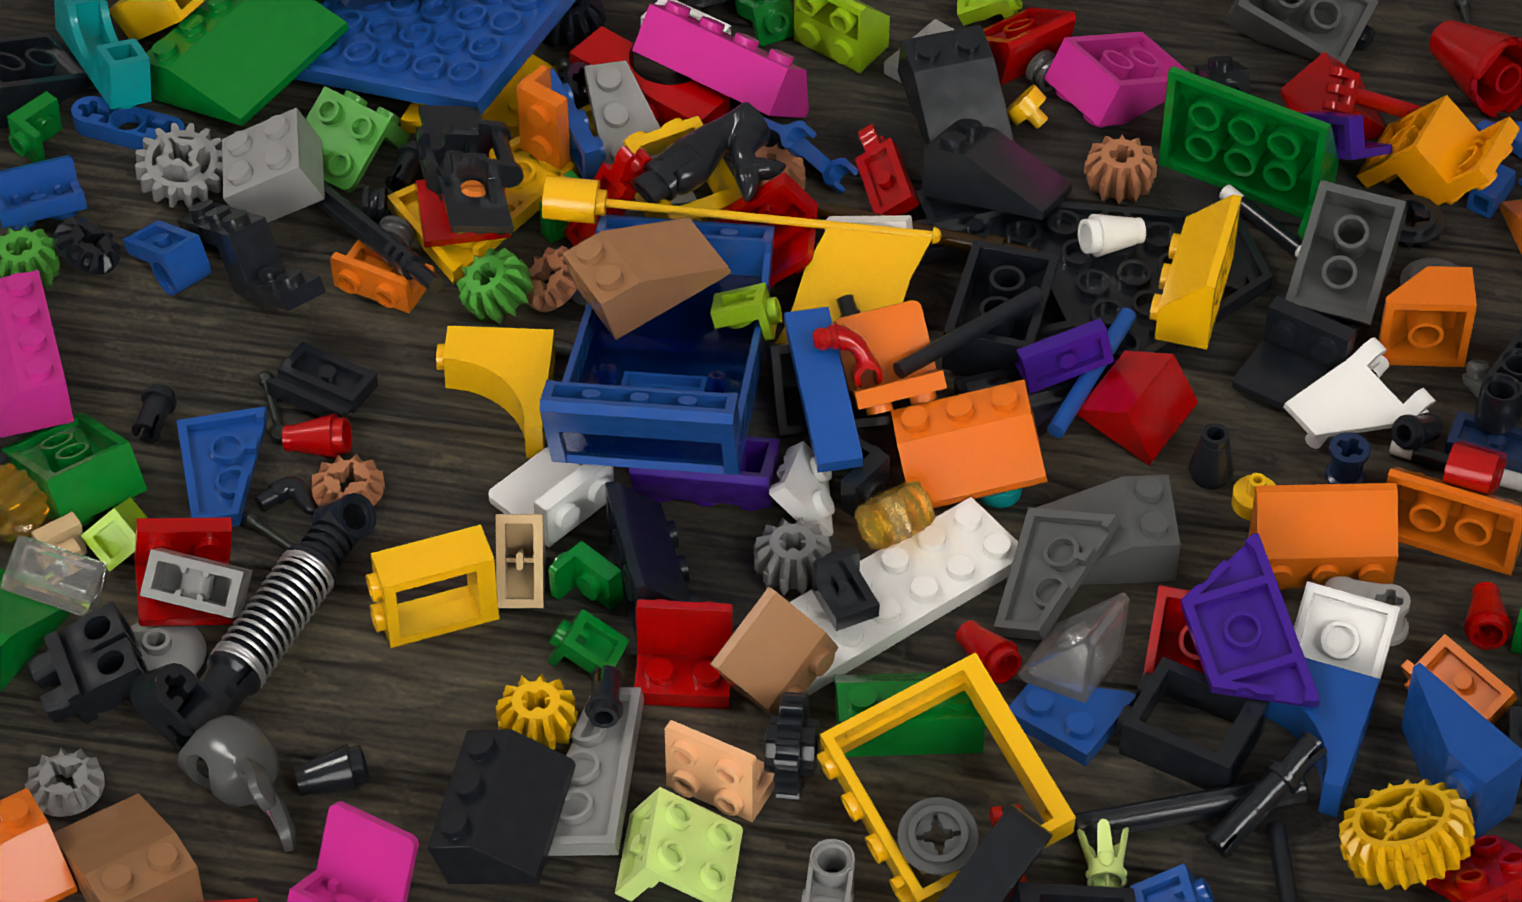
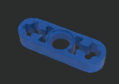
(96, 120)

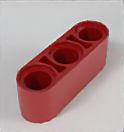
(1475, 467)

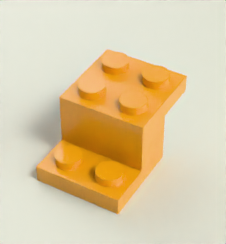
(1440, 152)

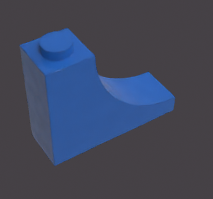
(1337, 722)

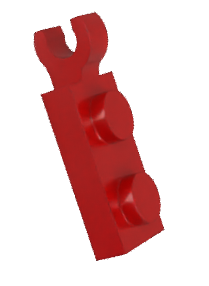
(885, 174)
(617, 180)

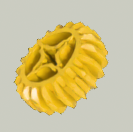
(1407, 834)

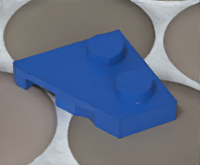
(1069, 724)

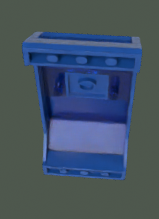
(672, 387)

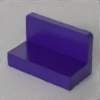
(1349, 135)
(1064, 355)

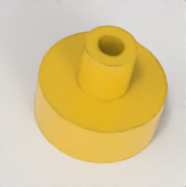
(1027, 107)
(1244, 493)

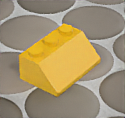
(1197, 275)

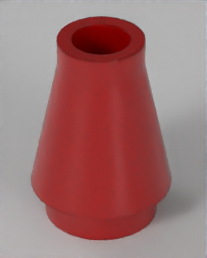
(320, 436)
(1487, 619)
(995, 652)

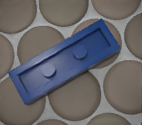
(585, 150)

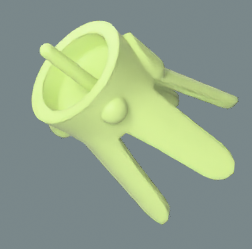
(1107, 866)

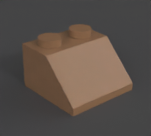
(774, 653)

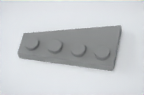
(620, 111)
(600, 783)

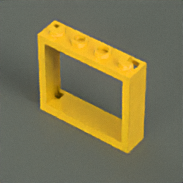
(963, 675)

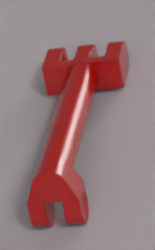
(1351, 94)

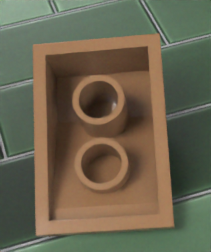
(643, 271)
(129, 856)

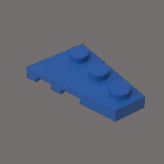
(221, 460)

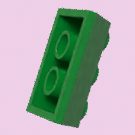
(943, 729)

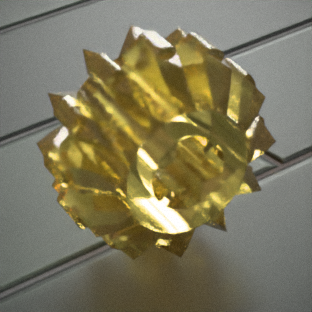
(21, 503)
(894, 515)

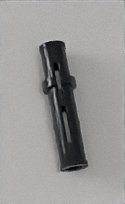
(1279, 780)

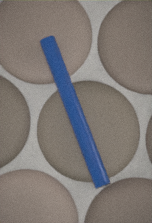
(1087, 381)

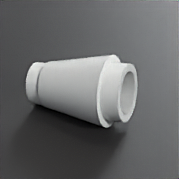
(1109, 233)

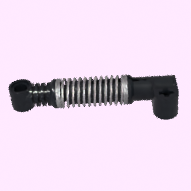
(240, 664)

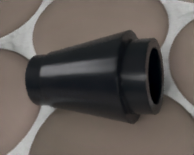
(1212, 458)
(333, 772)

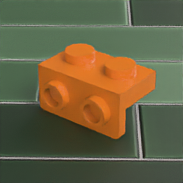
(543, 119)
(370, 276)
(1465, 678)

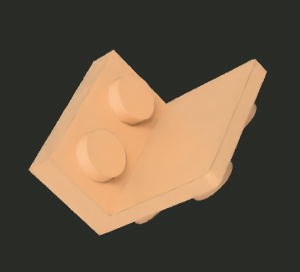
(715, 772)

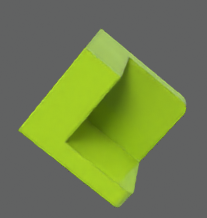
(114, 534)

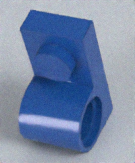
(173, 254)

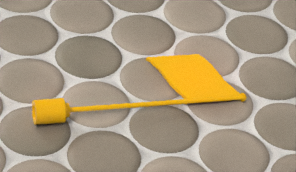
(850, 258)

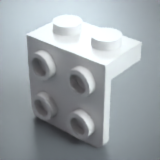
(557, 490)

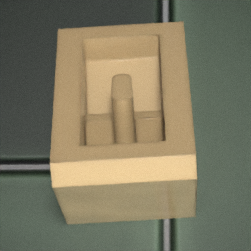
(520, 560)

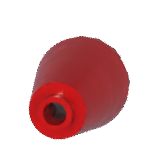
(1481, 64)

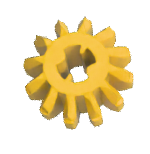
(538, 711)

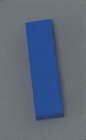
(823, 393)

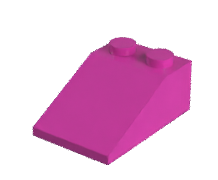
(1111, 76)

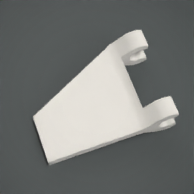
(1353, 398)

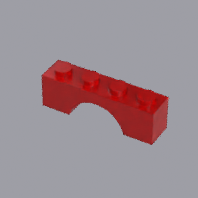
(665, 101)

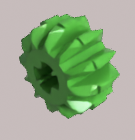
(28, 252)
(495, 285)

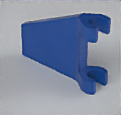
(792, 139)

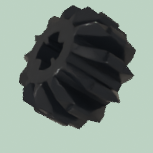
(578, 23)

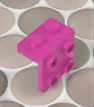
(359, 860)

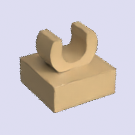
(63, 533)

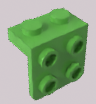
(351, 135)

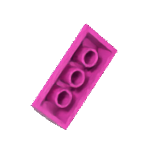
(723, 61)
(30, 364)

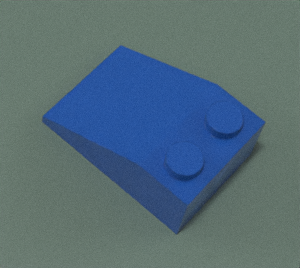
(1461, 749)

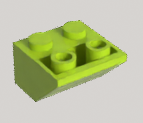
(842, 30)

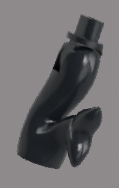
(696, 155)

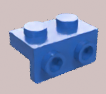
(40, 192)

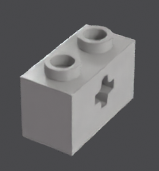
(196, 582)

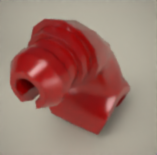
(843, 338)

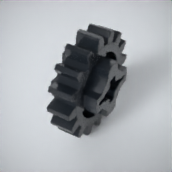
(791, 745)

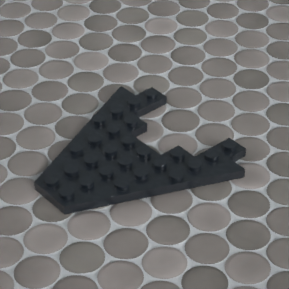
(1091, 285)

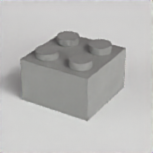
(273, 166)

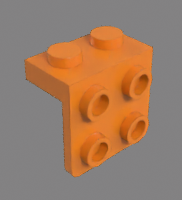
(891, 335)

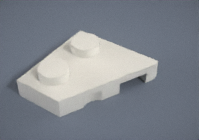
(804, 490)

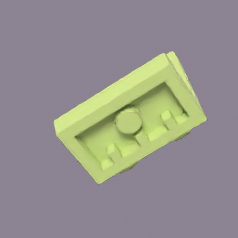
(680, 847)

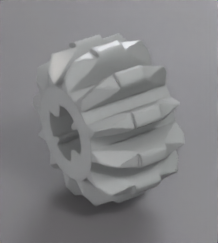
(787, 555)

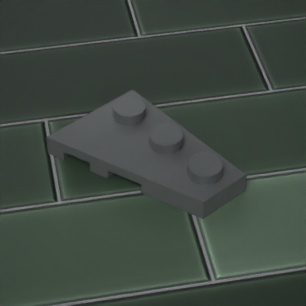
(1048, 568)

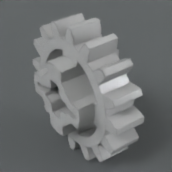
(180, 165)

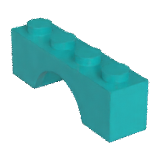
(115, 67)

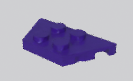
(1247, 632)

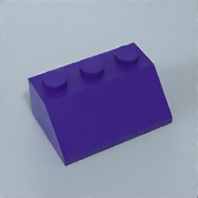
(746, 490)

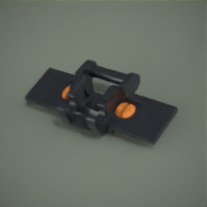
(457, 167)

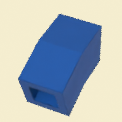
(1488, 200)

